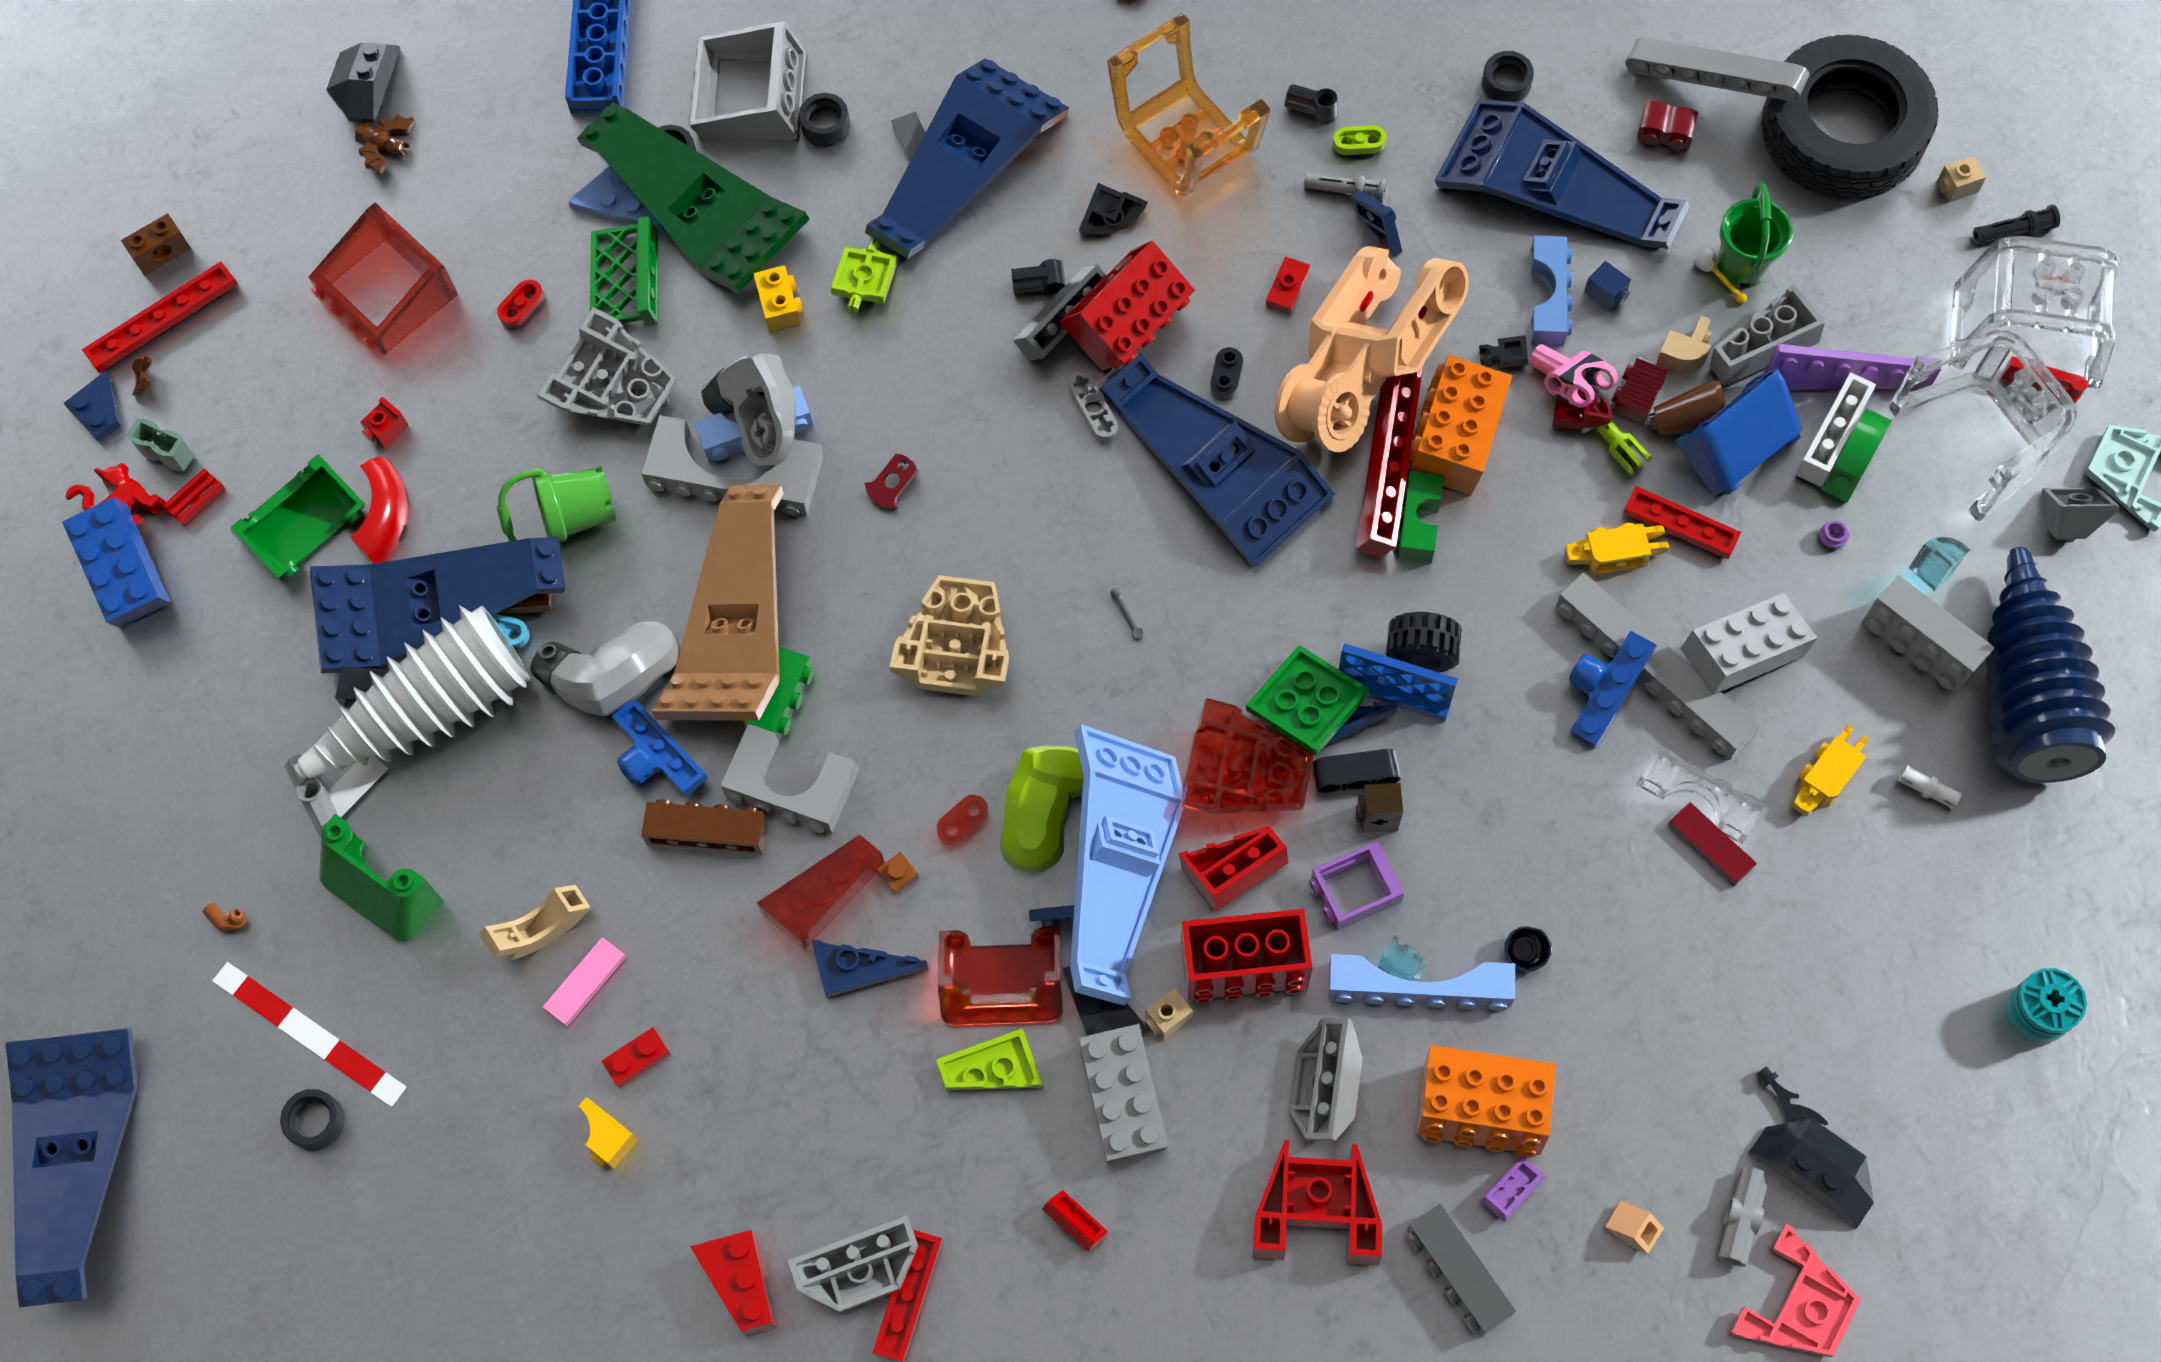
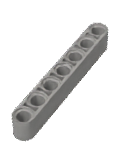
(1717, 69)

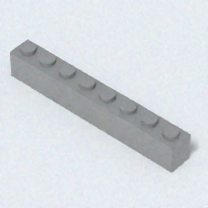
(1665, 672)

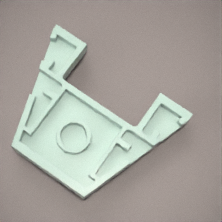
(2122, 468)

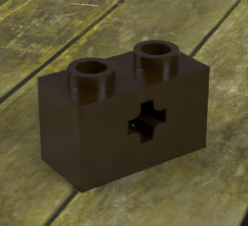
(1380, 807)

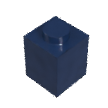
(1608, 286)

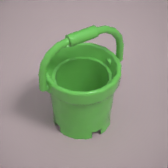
(566, 501)

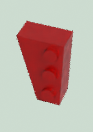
(1234, 866)
(740, 1279)

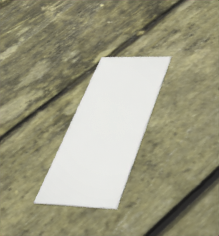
(355, 784)

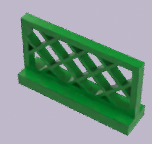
(645, 268)

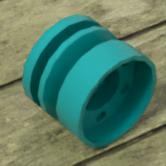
(2034, 1016)

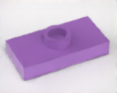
(1513, 1188)

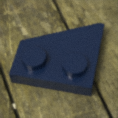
(1378, 219)

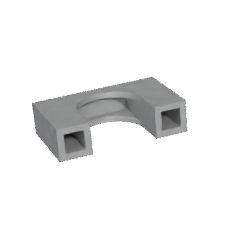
(816, 807)

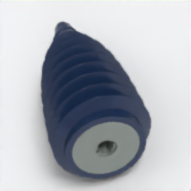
(2042, 683)

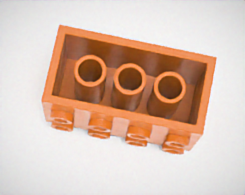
(1459, 422)
(1486, 1100)

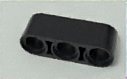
(1355, 770)

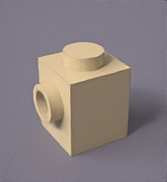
(1961, 178)
(1168, 1014)

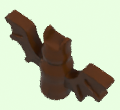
(379, 140)

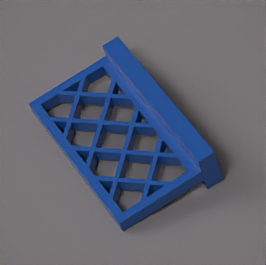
(1393, 682)

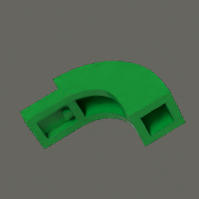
(1856, 455)

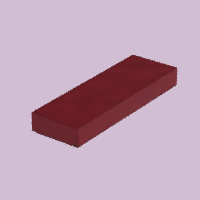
(1712, 843)

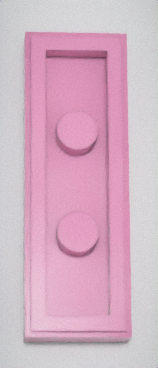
(584, 981)

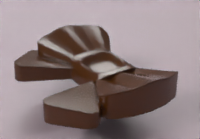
(142, 382)

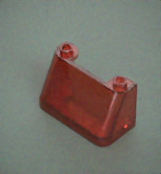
(1000, 980)

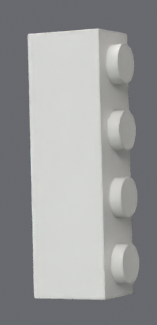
(1835, 429)

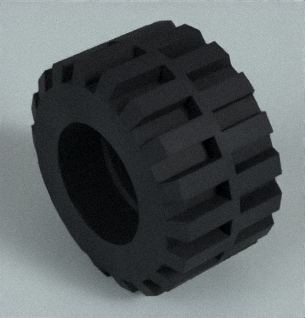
(1425, 640)

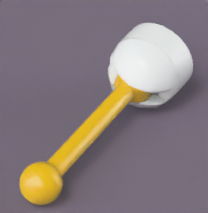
(1707, 262)

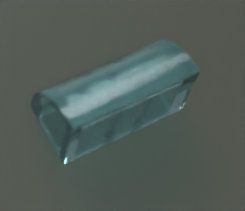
(1938, 560)

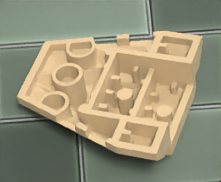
(954, 639)

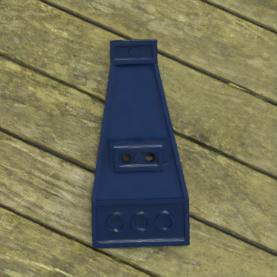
(1537, 164)
(1253, 494)
(374, 607)
(62, 1094)

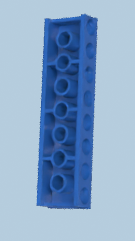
(597, 55)

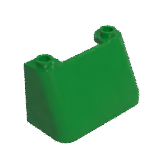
(298, 518)
(394, 906)

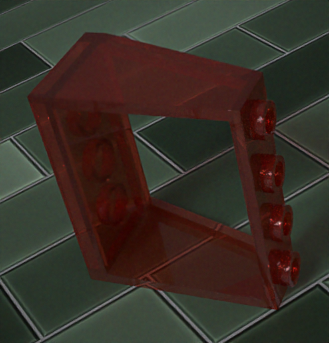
(418, 305)

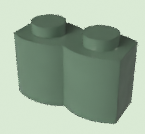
(160, 445)

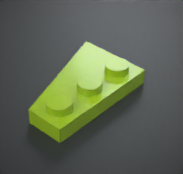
(994, 1064)

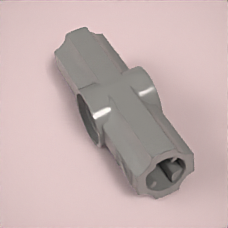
(318, 807)
(1743, 1216)

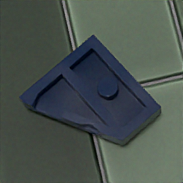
(96, 407)
(1052, 915)

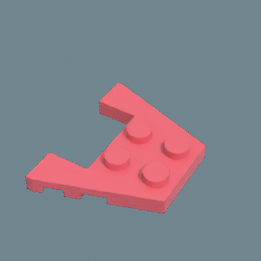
(1814, 1310)

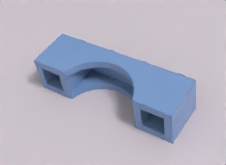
(1549, 262)

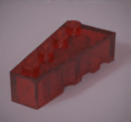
(822, 891)

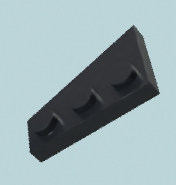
(1102, 1015)

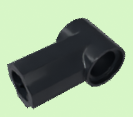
(1313, 102)
(1047, 278)

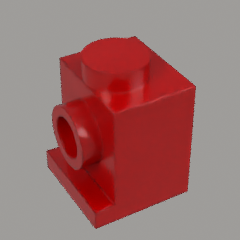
(383, 423)

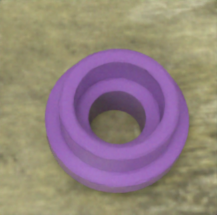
(1837, 528)

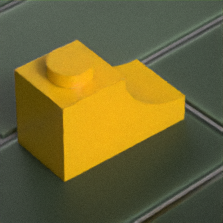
(607, 1137)

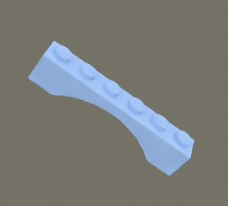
(1357, 978)

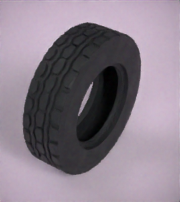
(1844, 167)

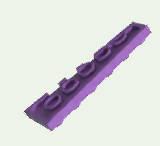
(1828, 369)

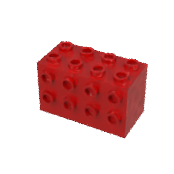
(1128, 307)
(1246, 955)

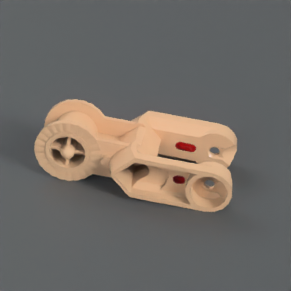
(1352, 359)

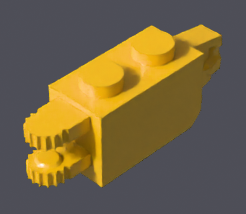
(1616, 548)
(1830, 773)

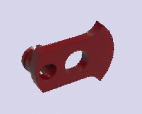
(886, 496)

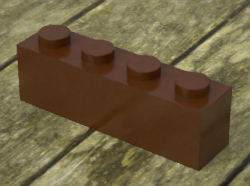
(704, 827)

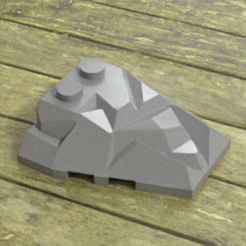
(609, 375)

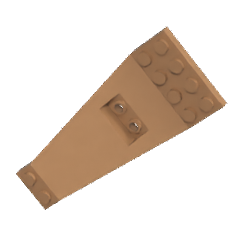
(732, 631)

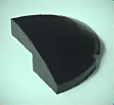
(1110, 211)

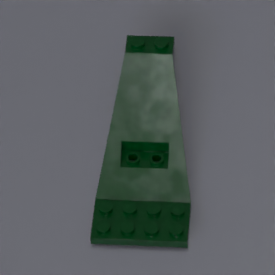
(704, 208)

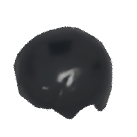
(1528, 948)

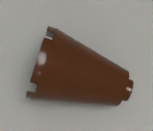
(1688, 409)

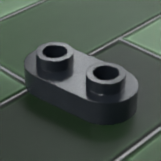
(1226, 371)

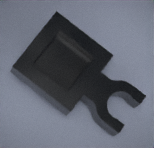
(1510, 352)

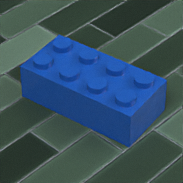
(116, 562)

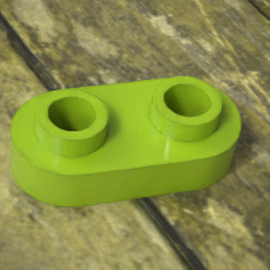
(1359, 139)

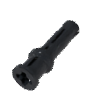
(2029, 222)

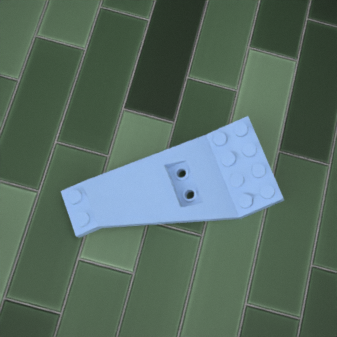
(1124, 839)

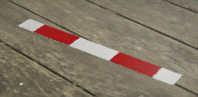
(309, 1034)

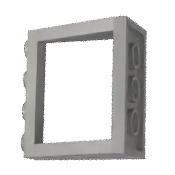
(759, 43)

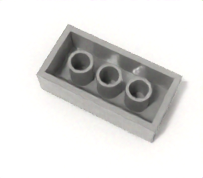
(1927, 634)
(1748, 643)
(1123, 1093)

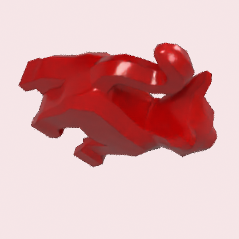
(125, 490)

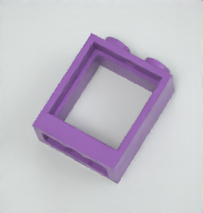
(1383, 872)

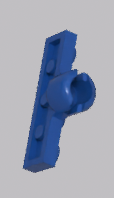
(1608, 685)
(654, 751)

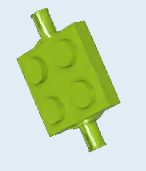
(864, 275)

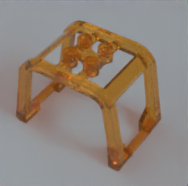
(1192, 150)

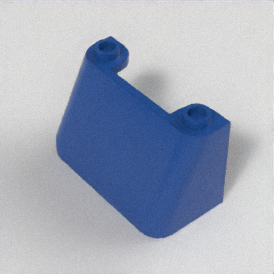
(1743, 433)

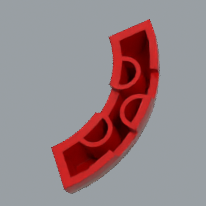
(387, 514)

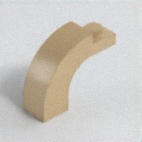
(540, 927)

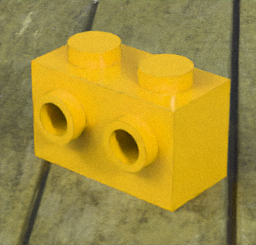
(777, 298)

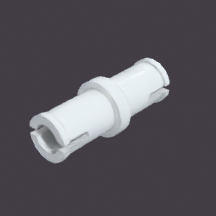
(1929, 787)

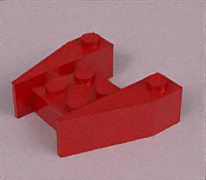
(1323, 1196)

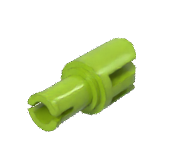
(1621, 444)

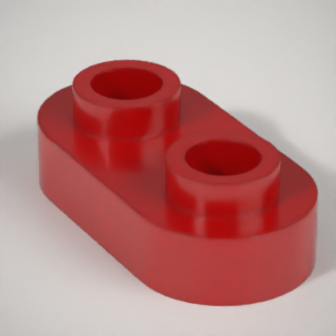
(519, 304)

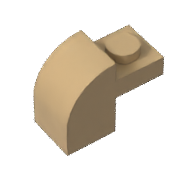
(1686, 353)

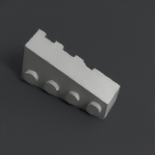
(1750, 348)

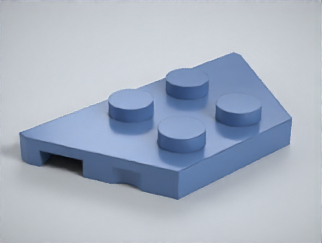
(610, 199)

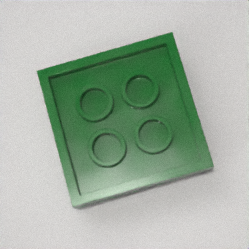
(1307, 700)

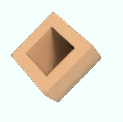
(1634, 1226)

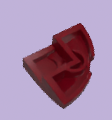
(1574, 417)

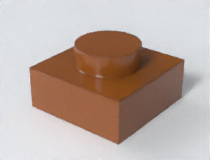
(897, 873)

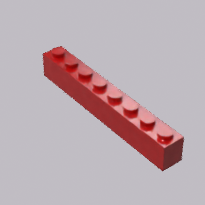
(1388, 464)

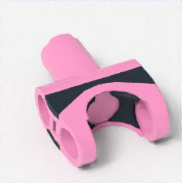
(1568, 375)

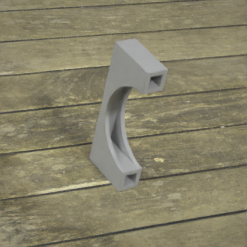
(673, 469)

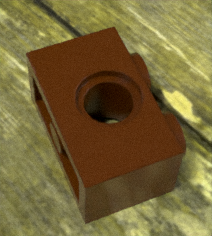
(155, 244)

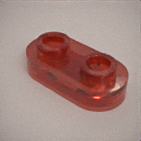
(961, 820)

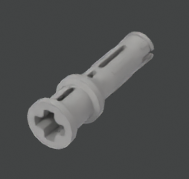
(1346, 185)

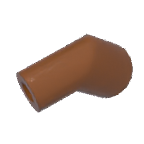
(226, 921)

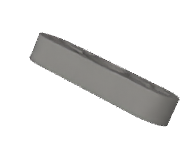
(1093, 395)

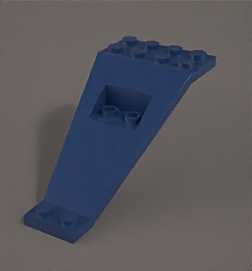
(970, 141)

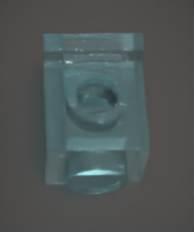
(1402, 961)

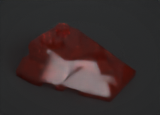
(1243, 765)

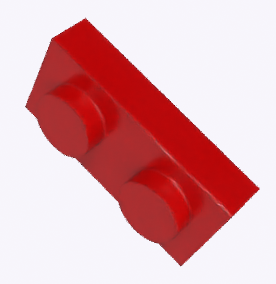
(635, 1057)

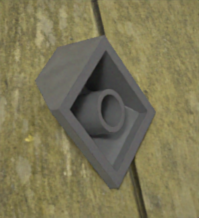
(2076, 511)

